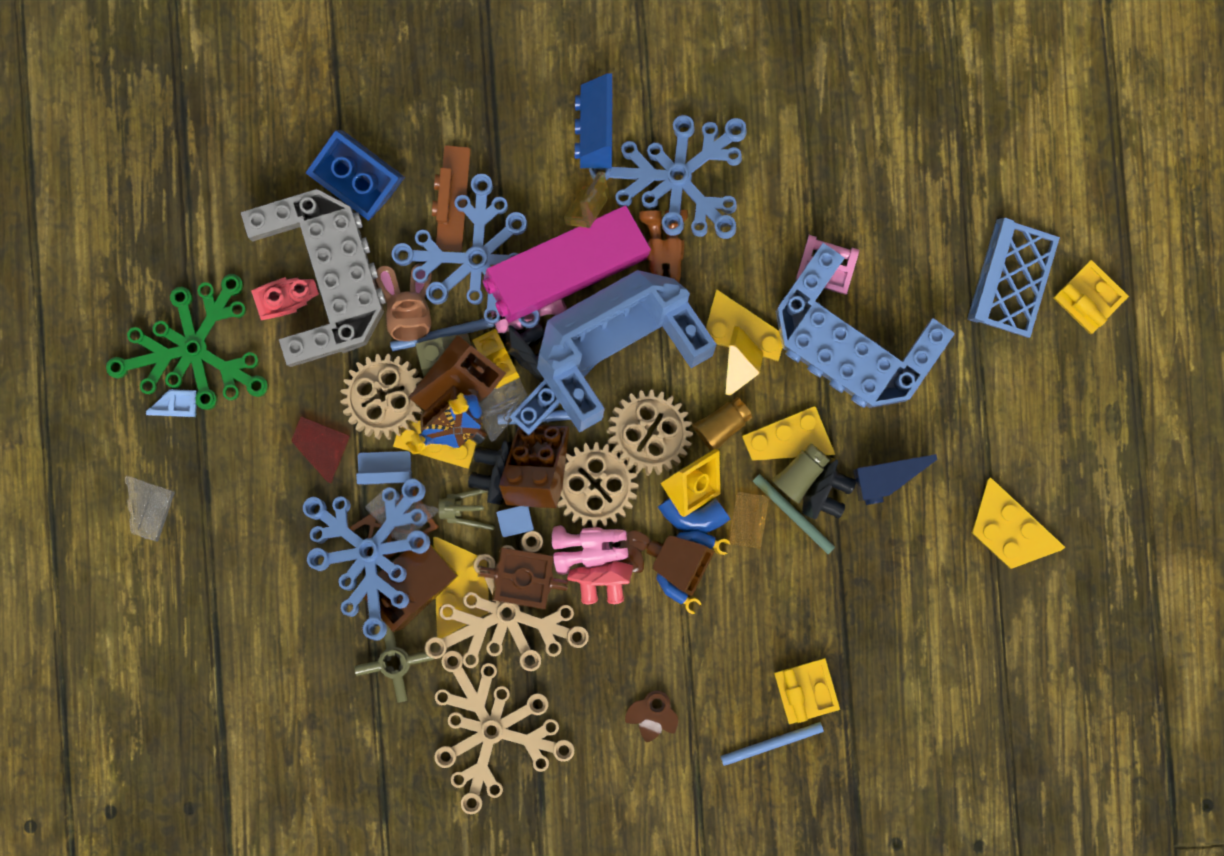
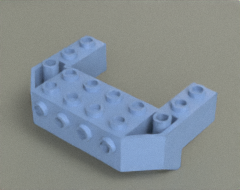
(610, 323)
(843, 353)

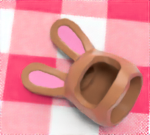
(407, 311)

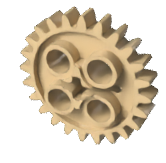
(375, 375)
(629, 419)
(612, 470)

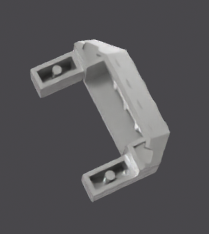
(339, 266)

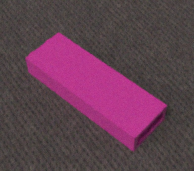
(566, 264)

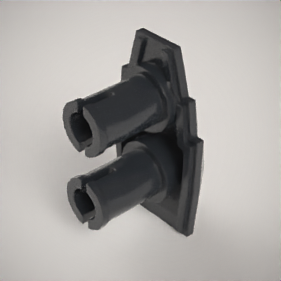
(518, 347)
(490, 483)
(817, 497)

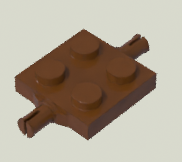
(522, 578)

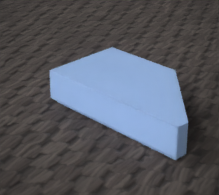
(175, 403)

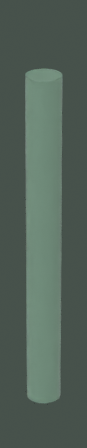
(794, 514)

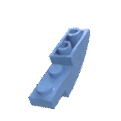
(537, 407)

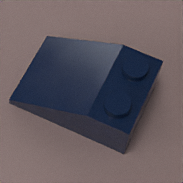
(884, 479)

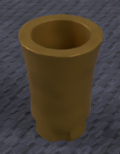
(722, 424)

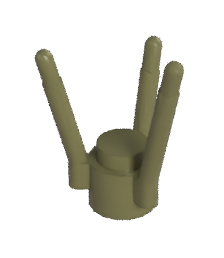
(451, 508)

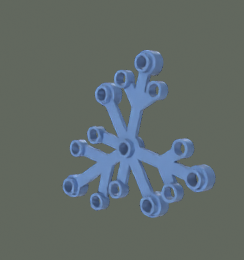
(646, 174)
(434, 256)
(372, 583)

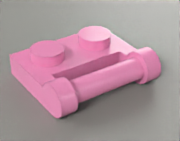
(841, 278)

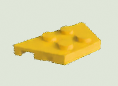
(1010, 529)
(467, 581)

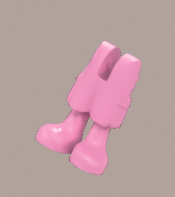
(595, 545)

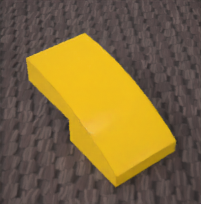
(493, 348)

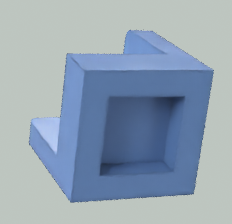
(515, 521)

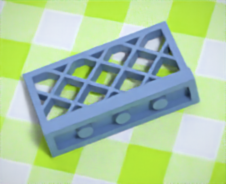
(992, 270)

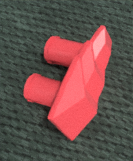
(283, 296)
(611, 574)

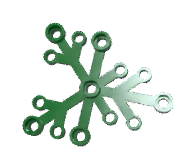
(162, 356)

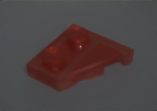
(320, 446)

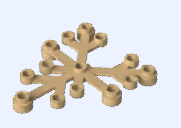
(478, 626)
(476, 702)

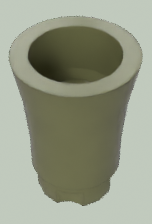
(801, 473)

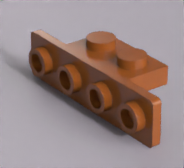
(451, 184)

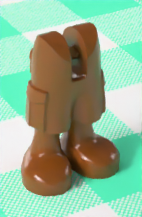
(663, 251)

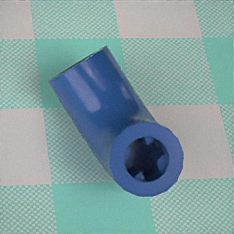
(702, 519)

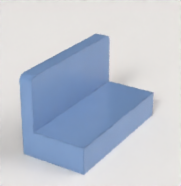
(384, 467)

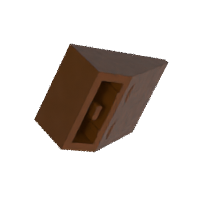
(458, 367)
(535, 467)
(425, 579)

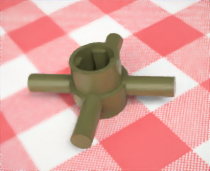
(388, 671)

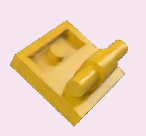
(1090, 297)
(807, 691)

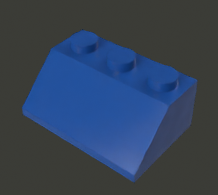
(594, 123)
(354, 174)

